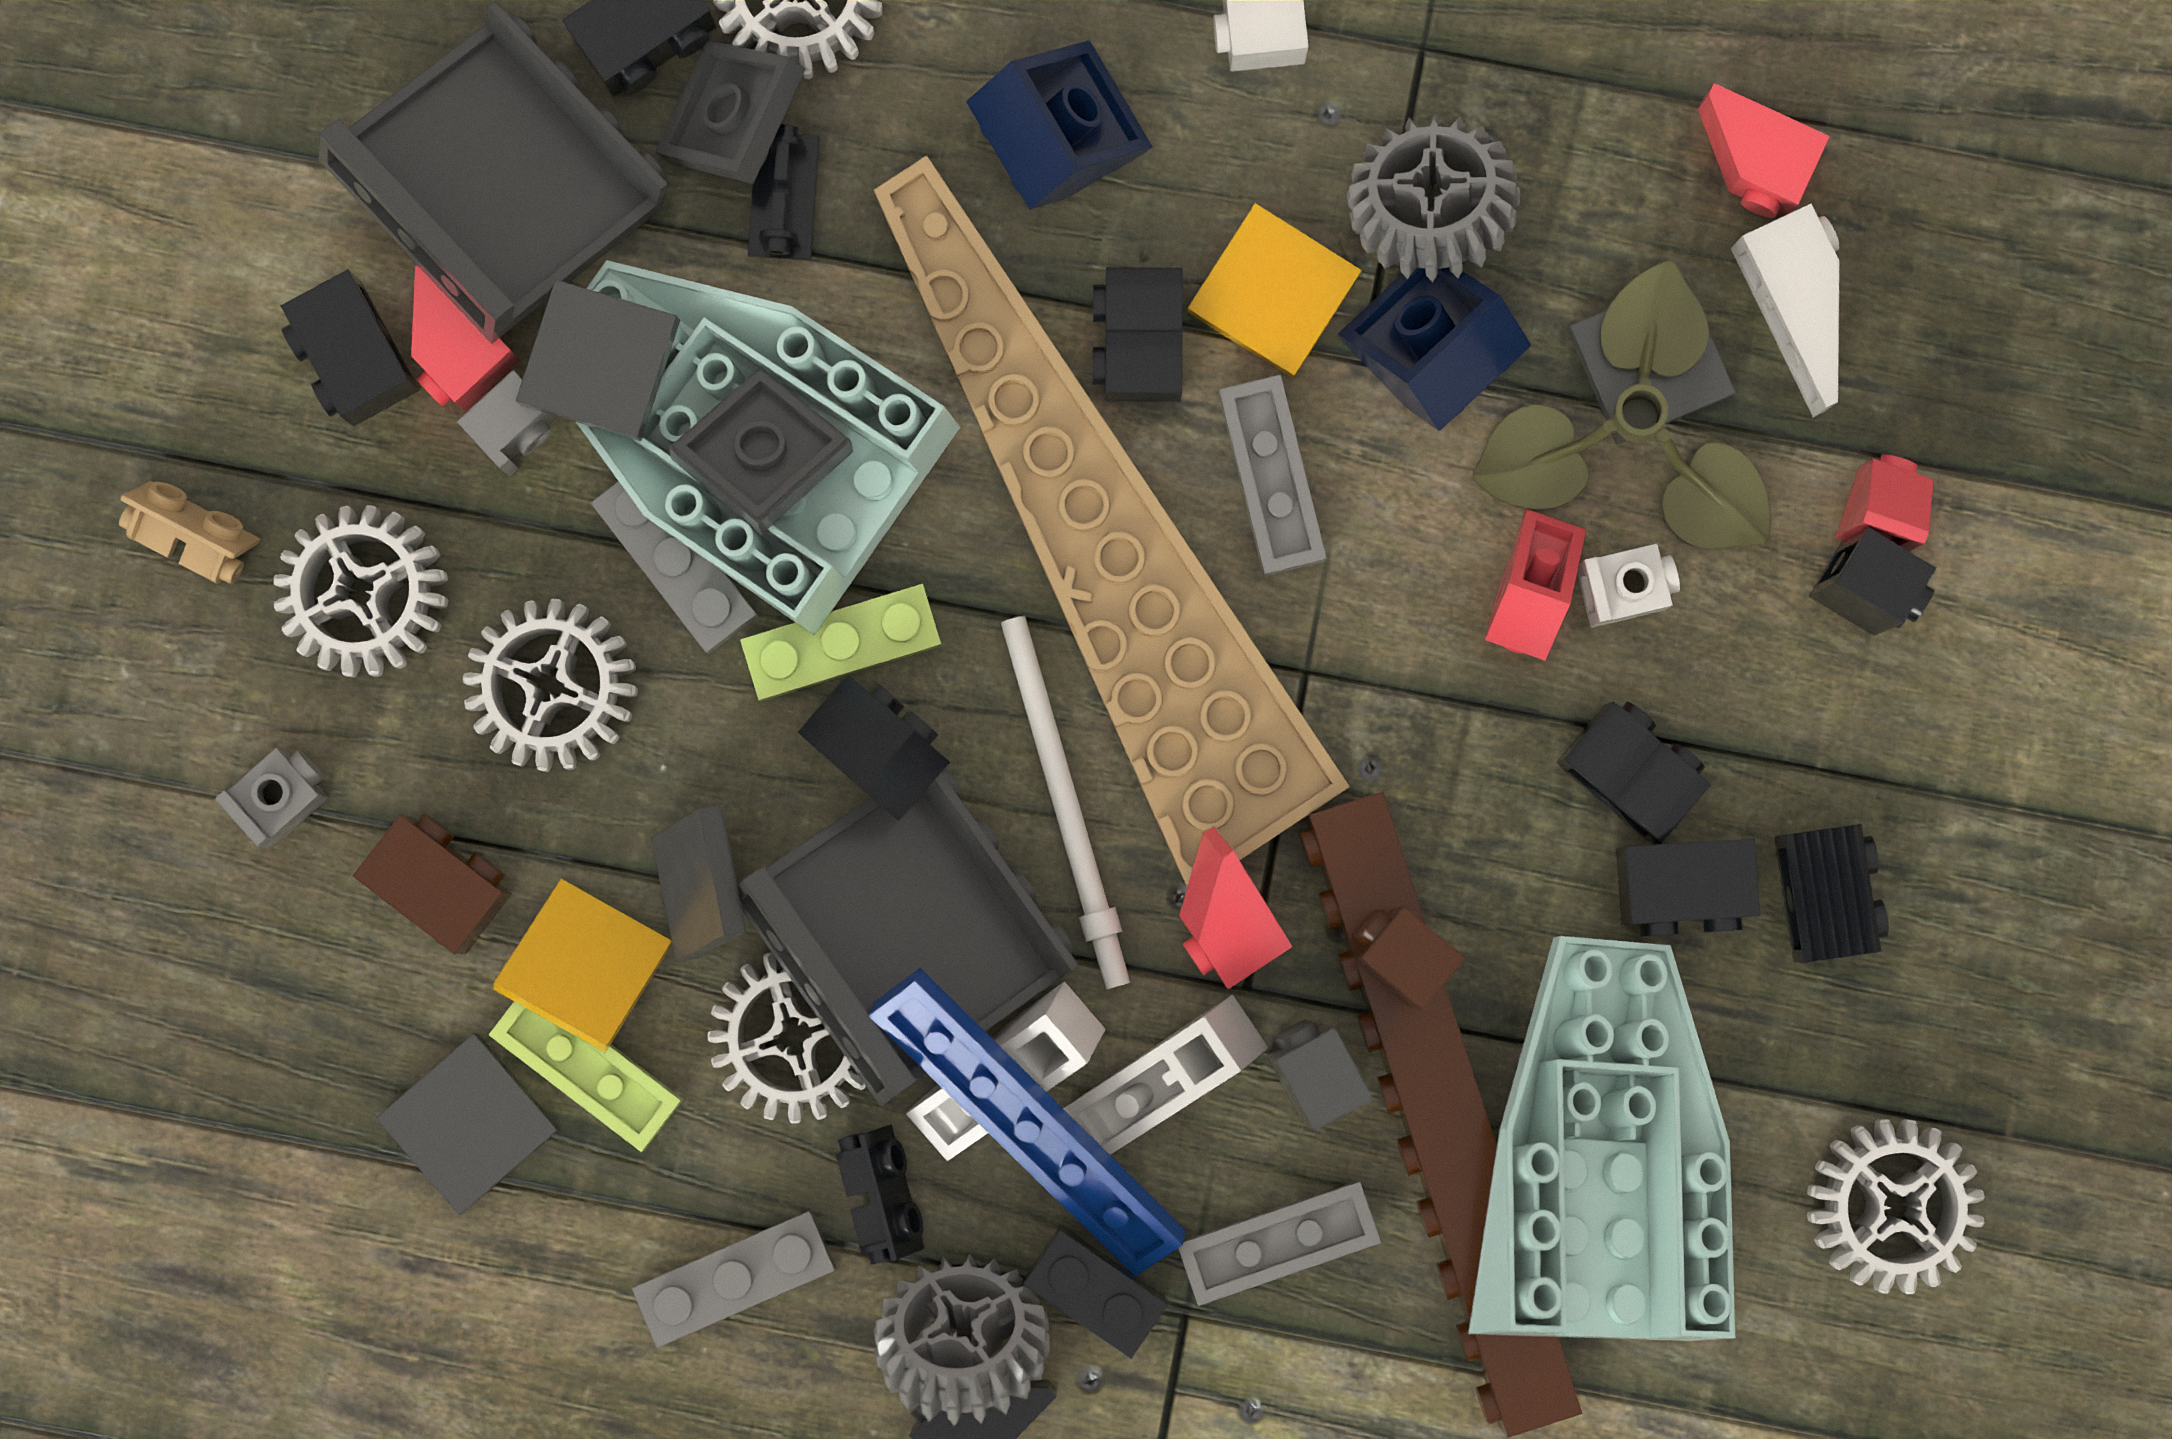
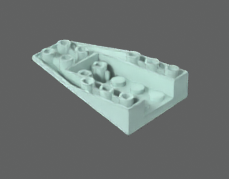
(831, 532)
(1609, 1162)

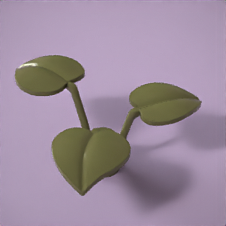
(1661, 330)

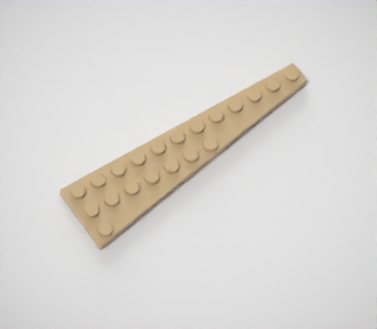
(1168, 655)

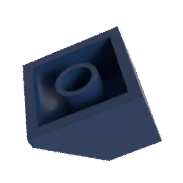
(1057, 123)
(1436, 341)

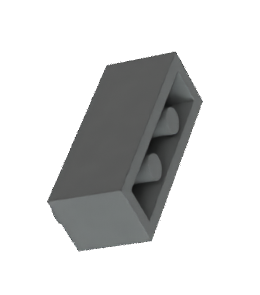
(1317, 1073)

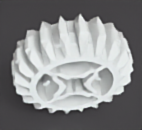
(779, 14)
(336, 602)
(561, 657)
(742, 1052)
(1917, 1187)

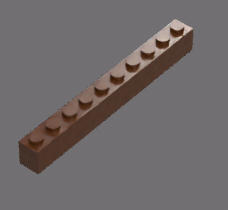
(1439, 1107)

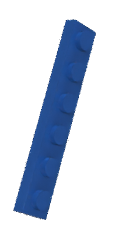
(1027, 1122)

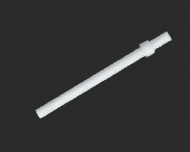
(1100, 921)

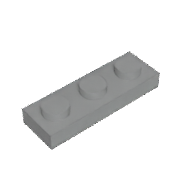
(1272, 475)
(689, 583)
(1279, 1242)
(734, 1278)

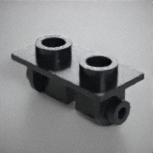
(785, 197)
(892, 1222)

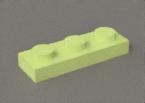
(844, 644)
(600, 1082)

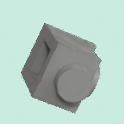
(504, 426)
(271, 823)

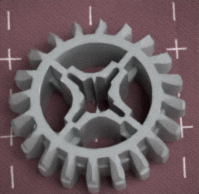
(1468, 215)
(946, 1369)

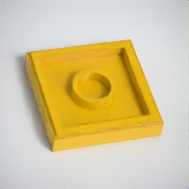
(1274, 291)
(582, 965)

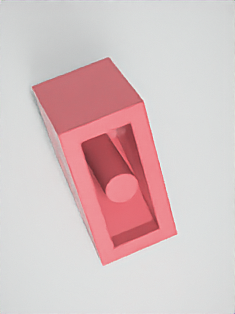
(1760, 151)
(452, 350)
(1890, 501)
(1536, 585)
(1227, 915)

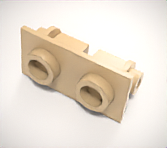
(162, 515)

